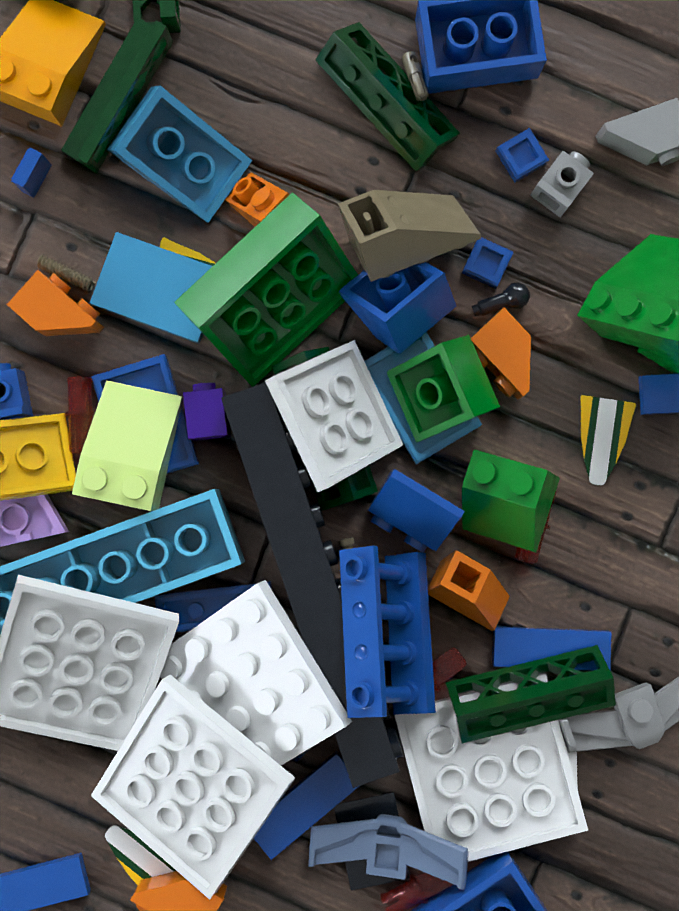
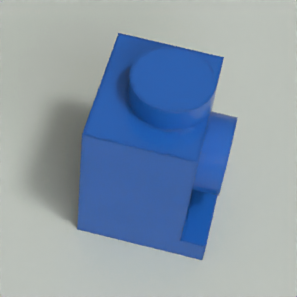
(16, 399)

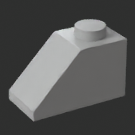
(646, 134)

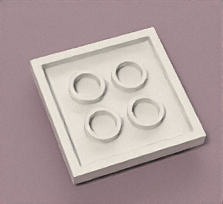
(334, 414)

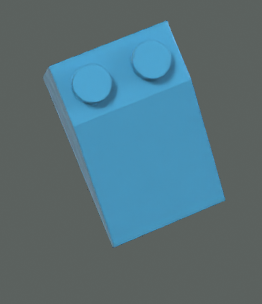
(179, 153)

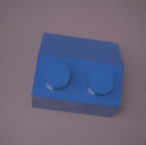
(400, 305)
(414, 511)

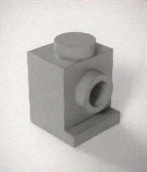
(555, 192)

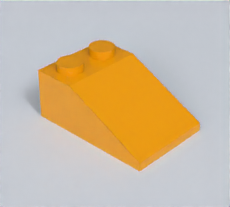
(46, 58)

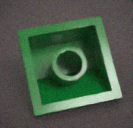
(442, 388)
(507, 499)

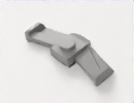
(637, 720)

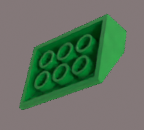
(270, 289)
(639, 298)

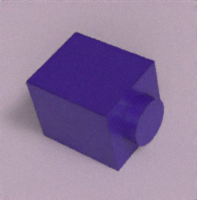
(206, 413)

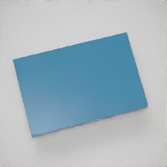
(145, 282)
(388, 359)

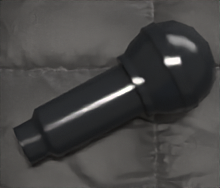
(514, 296)

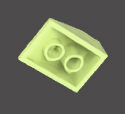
(128, 446)

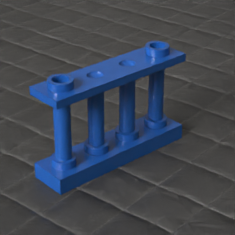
(408, 633)

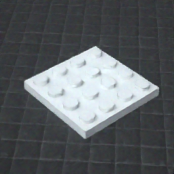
(79, 662)
(258, 675)
(191, 786)
(492, 789)

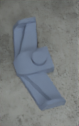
(389, 849)

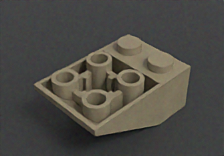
(404, 229)

